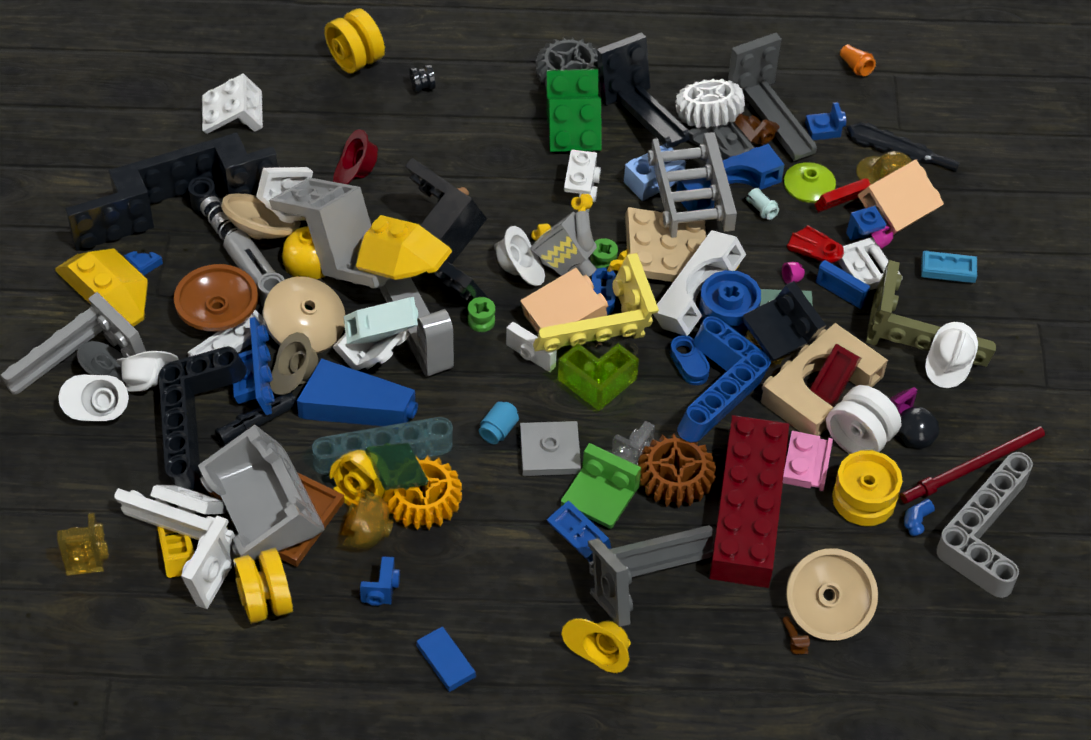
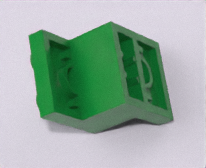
(573, 110)

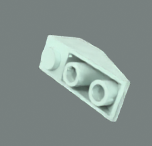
(380, 321)

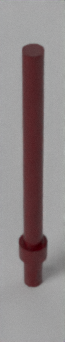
(929, 485)

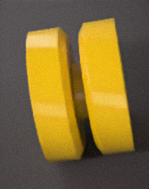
(354, 40)
(867, 487)
(267, 584)

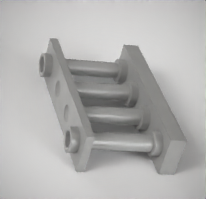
(713, 171)

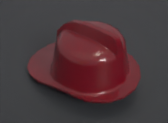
(357, 158)

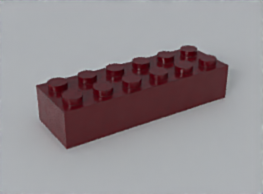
(750, 502)

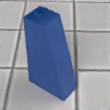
(354, 397)

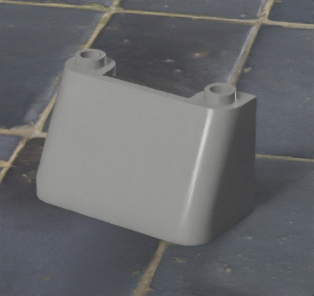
(261, 494)

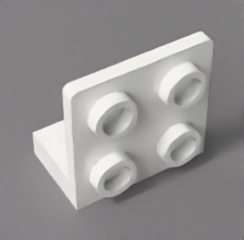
(230, 101)

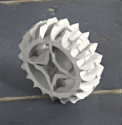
(710, 103)

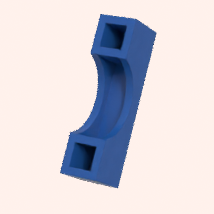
(755, 168)

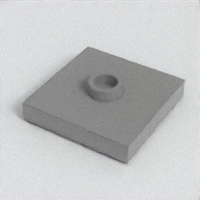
(550, 448)

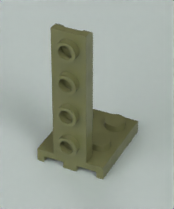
(906, 330)

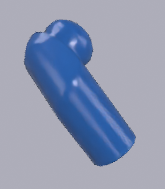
(914, 516)

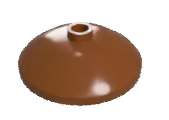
(216, 297)

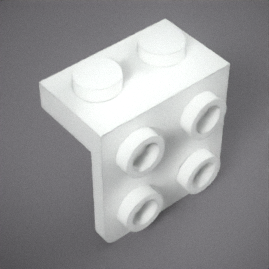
(278, 180)
(368, 354)

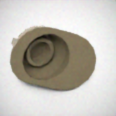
(293, 363)

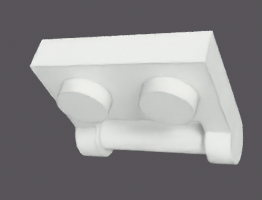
(859, 264)

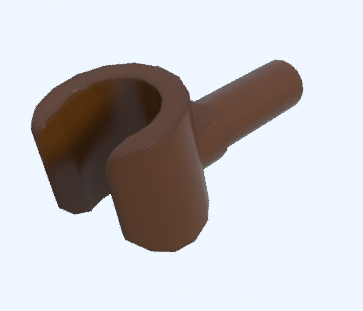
(798, 644)

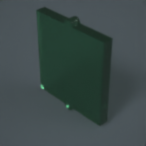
(396, 466)

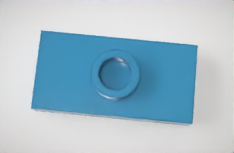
(949, 266)

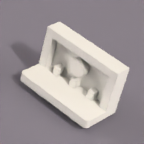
(582, 173)

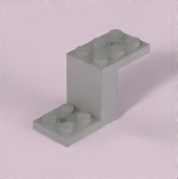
(336, 224)

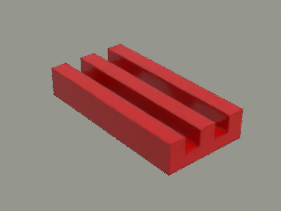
(841, 195)

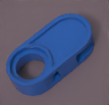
(692, 365)

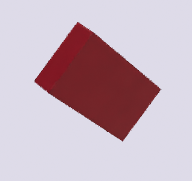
(835, 374)

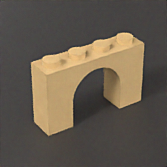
(795, 402)

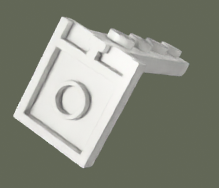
(214, 550)

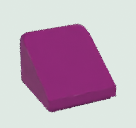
(904, 399)

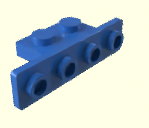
(256, 381)

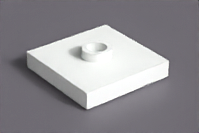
(189, 499)

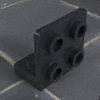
(784, 323)

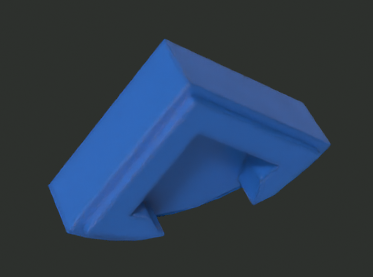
(144, 262)

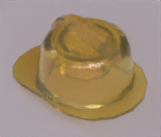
(881, 166)

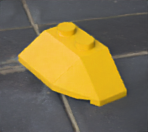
(400, 249)
(112, 278)

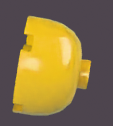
(300, 255)
(355, 472)

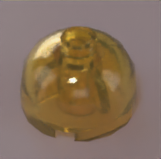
(366, 521)

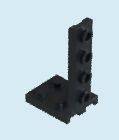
(626, 78)

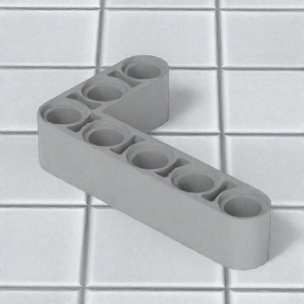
(432, 337)
(995, 496)

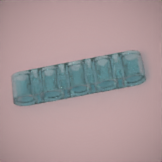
(430, 438)

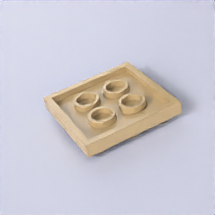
(658, 252)

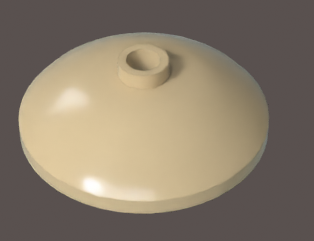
(254, 218)
(286, 313)
(852, 588)

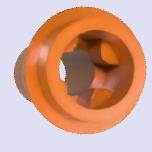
(859, 61)

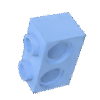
(642, 177)

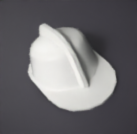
(518, 258)
(951, 354)
(143, 369)
(93, 397)

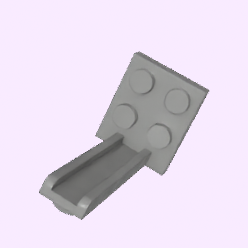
(70, 338)

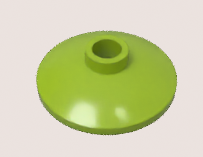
(808, 181)

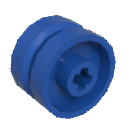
(729, 297)

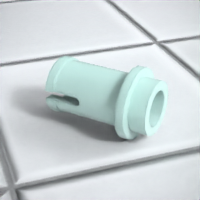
(767, 207)

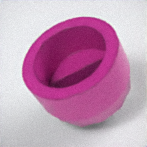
(882, 238)
(792, 272)

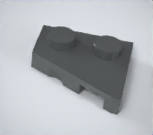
(729, 138)

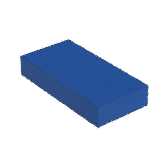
(842, 284)
(446, 659)

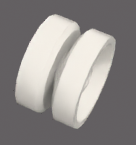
(863, 420)

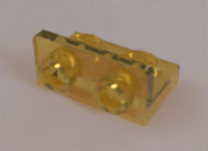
(83, 547)

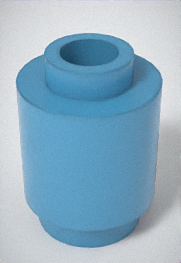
(498, 422)

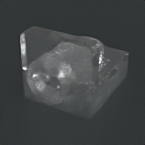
(632, 448)

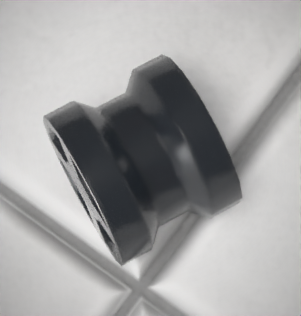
(422, 78)

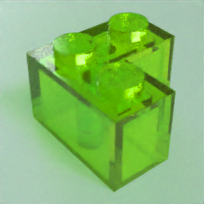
(598, 379)

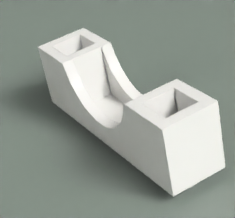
(678, 305)

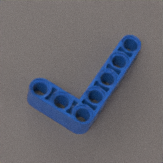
(744, 368)

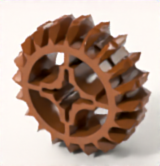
(674, 456)

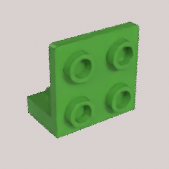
(603, 486)

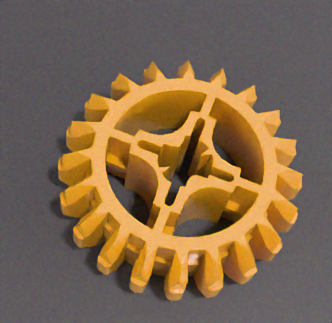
(440, 499)

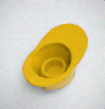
(599, 643)

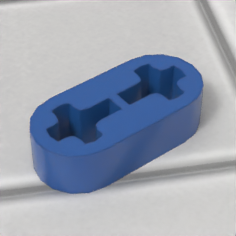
(606, 291)

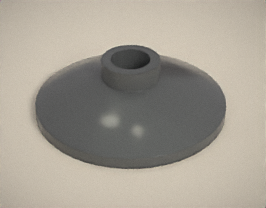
(100, 359)

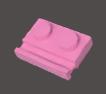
(807, 460)

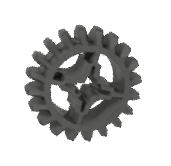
(565, 56)

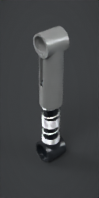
(236, 242)

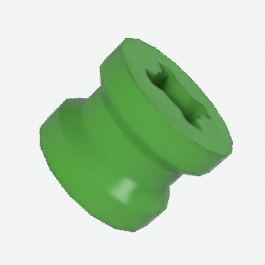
(604, 253)
(485, 319)

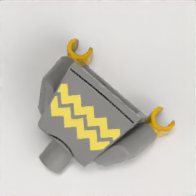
(567, 242)

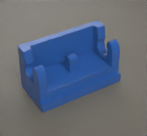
(577, 529)

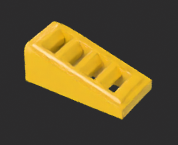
(175, 550)

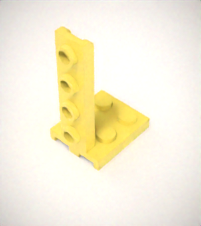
(636, 309)

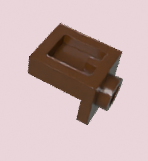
(755, 130)

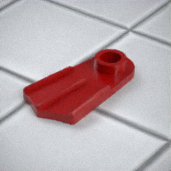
(815, 245)

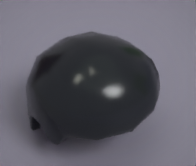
(918, 428)

